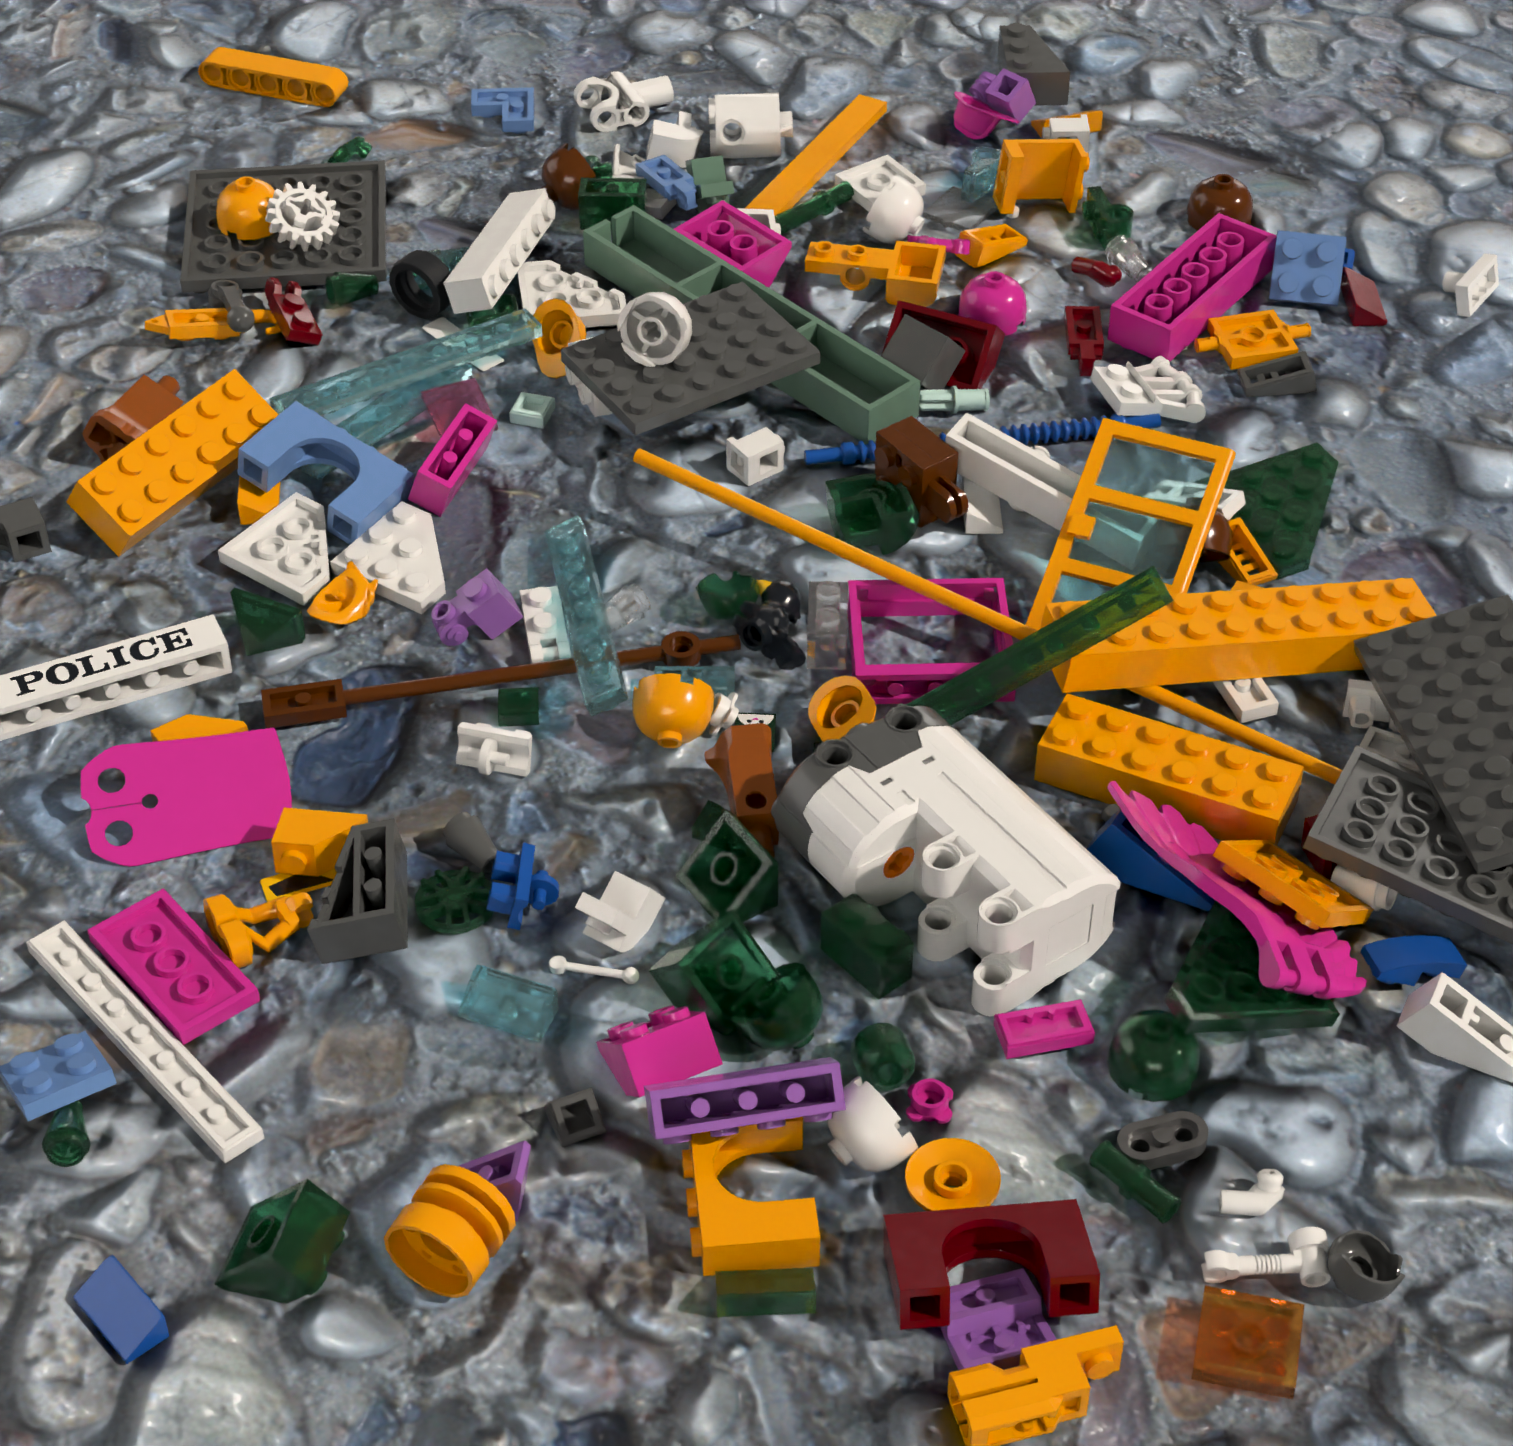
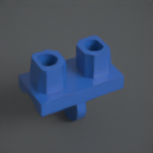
(526, 888)

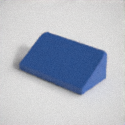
(121, 1310)

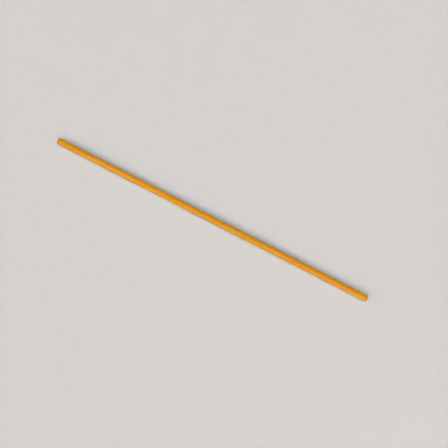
(972, 609)

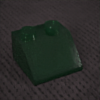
(285, 1245)

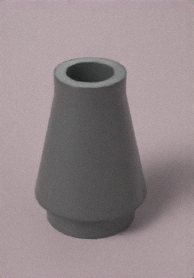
(470, 839)

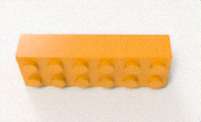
(170, 463)
(1205, 779)

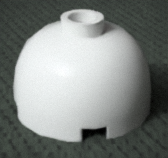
(896, 213)
(654, 328)
(868, 1130)

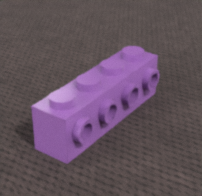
(744, 1098)

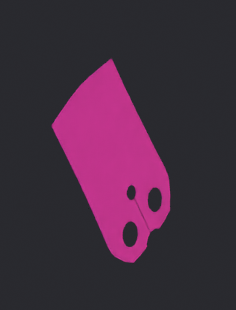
(207, 792)

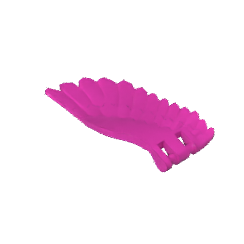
(1289, 951)

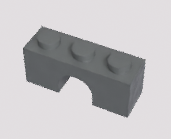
(23, 530)

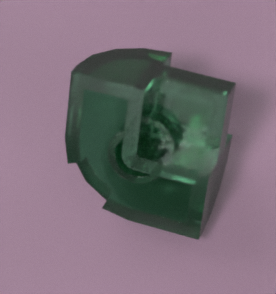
(871, 512)

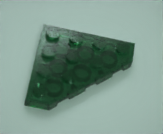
(1286, 504)
(1222, 988)

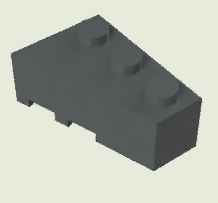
(1030, 57)
(368, 897)

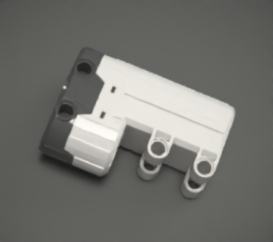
(930, 815)

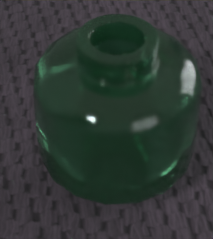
(882, 1056)

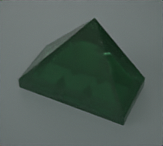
(266, 622)

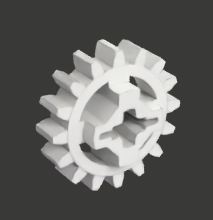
(302, 216)

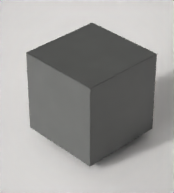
(923, 353)

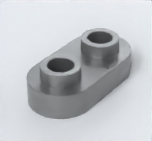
(1159, 1139)

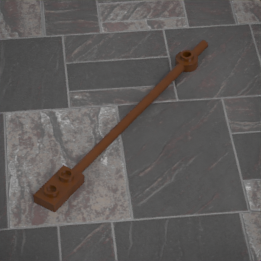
(328, 700)

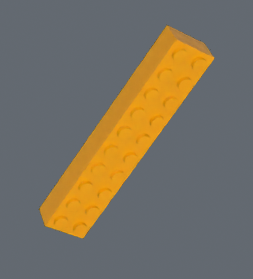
(1242, 634)

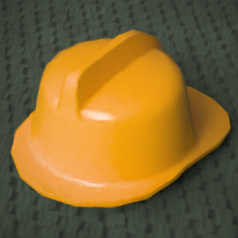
(558, 328)
(840, 706)

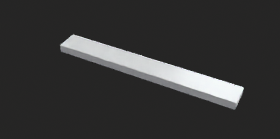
(146, 1042)

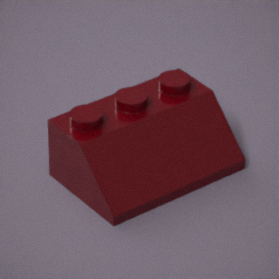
(978, 339)

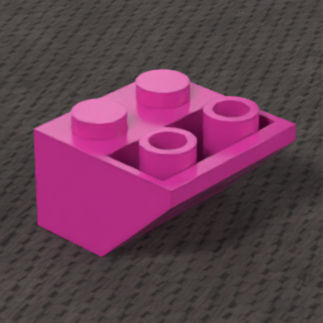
(660, 1051)

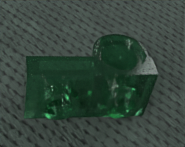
(1106, 218)

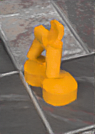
(236, 939)

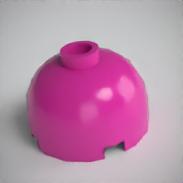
(994, 300)

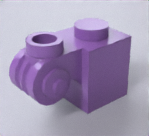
(1004, 93)
(478, 602)

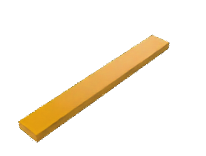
(820, 155)

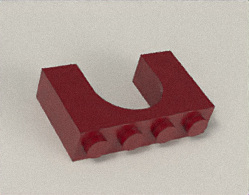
(1038, 1235)

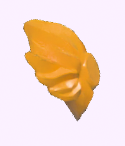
(344, 598)

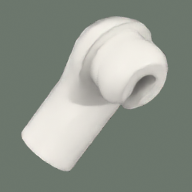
(1257, 1199)

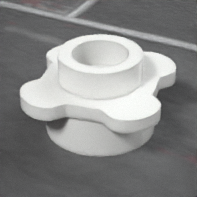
(723, 712)

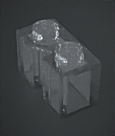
(827, 625)

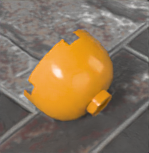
(243, 208)
(672, 709)

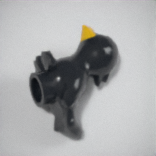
(768, 623)

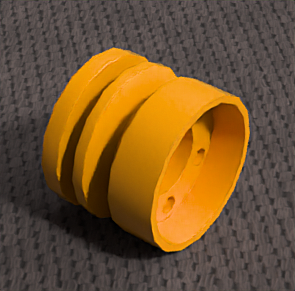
(450, 1230)

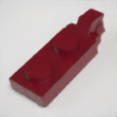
(1084, 336)

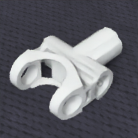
(632, 99)

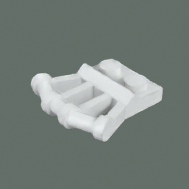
(1150, 390)

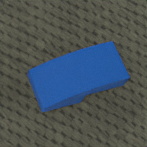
(1406, 958)

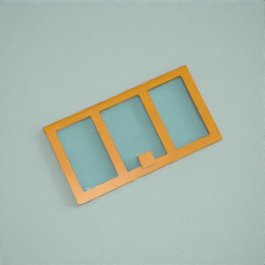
(1136, 507)

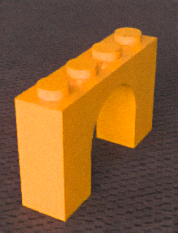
(743, 1232)

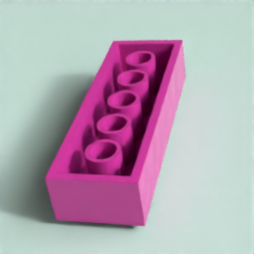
(1190, 286)

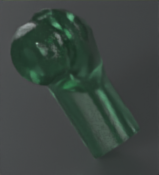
(601, 170)

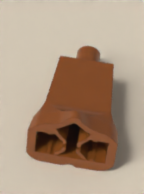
(131, 415)
(746, 769)

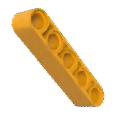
(273, 76)

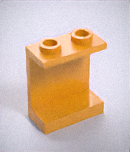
(1040, 171)

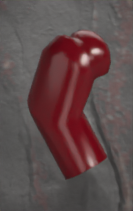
(1097, 270)

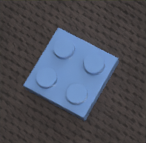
(1307, 268)
(56, 1075)

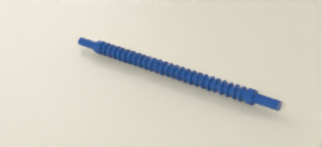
(849, 453)

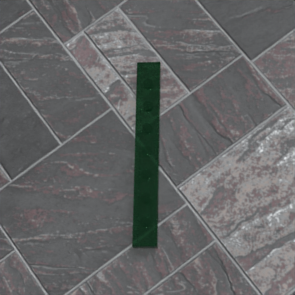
(1048, 647)

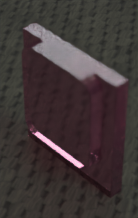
(446, 401)

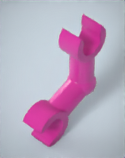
(955, 246)

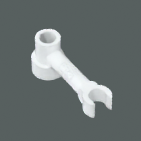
(1307, 1257)

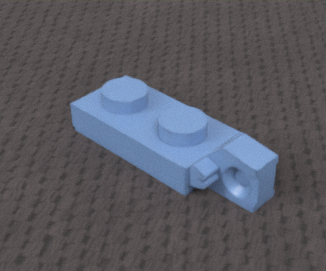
(669, 180)

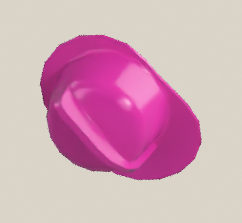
(975, 117)

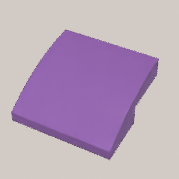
(995, 1320)

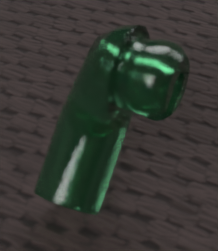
(346, 151)

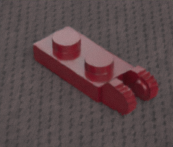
(292, 312)

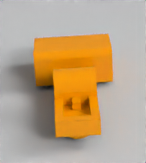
(909, 270)

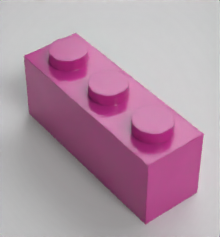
(452, 460)

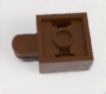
(925, 466)

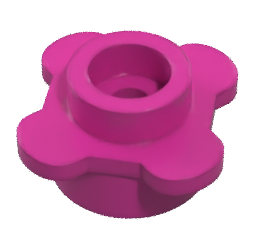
(931, 1092)

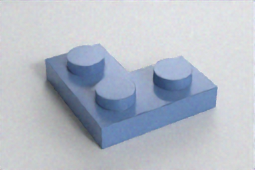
(513, 104)

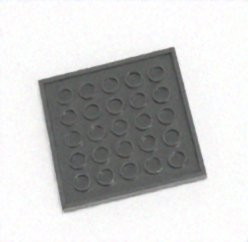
(355, 248)

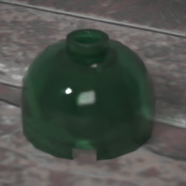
(780, 1011)
(1153, 1056)

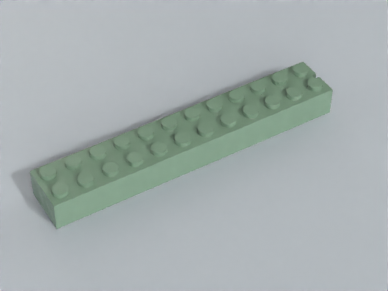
(847, 387)

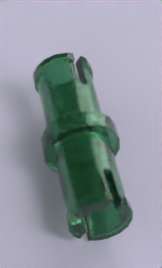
(1135, 1181)

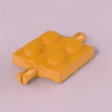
(1251, 338)

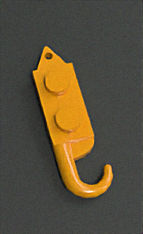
(203, 323)

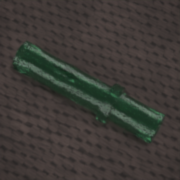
(820, 203)

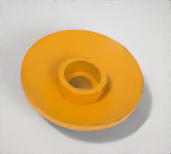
(955, 1164)

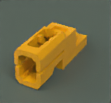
(1035, 1395)

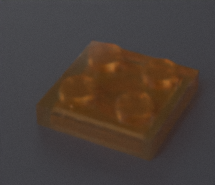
(1248, 1342)

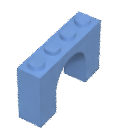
(304, 438)

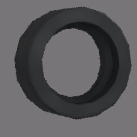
(408, 292)

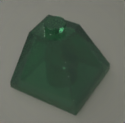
(713, 969)

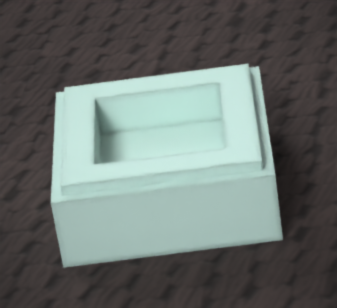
(532, 410)

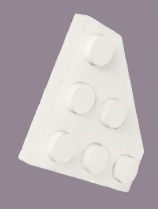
(545, 281)
(284, 550)
(401, 556)

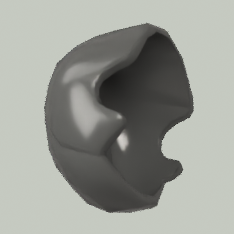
(1364, 1266)

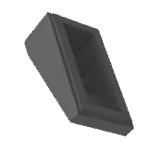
(1288, 376)

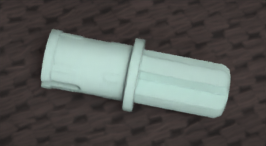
(954, 400)

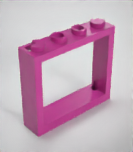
(886, 598)

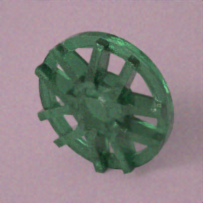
(453, 900)

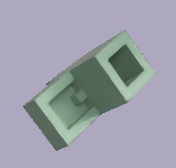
(709, 181)

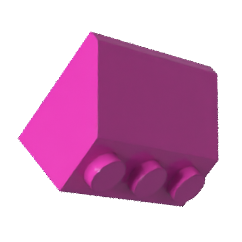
(738, 241)

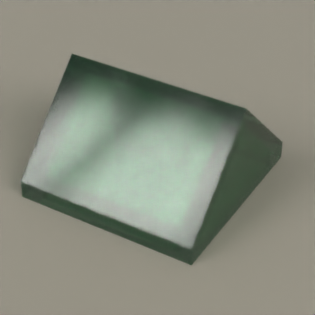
(731, 871)

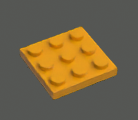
(1291, 882)

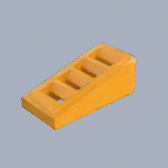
(990, 244)
(1251, 551)

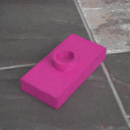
(1044, 1029)

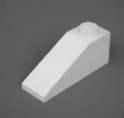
(1458, 1027)

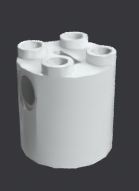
(758, 121)

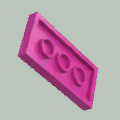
(173, 966)

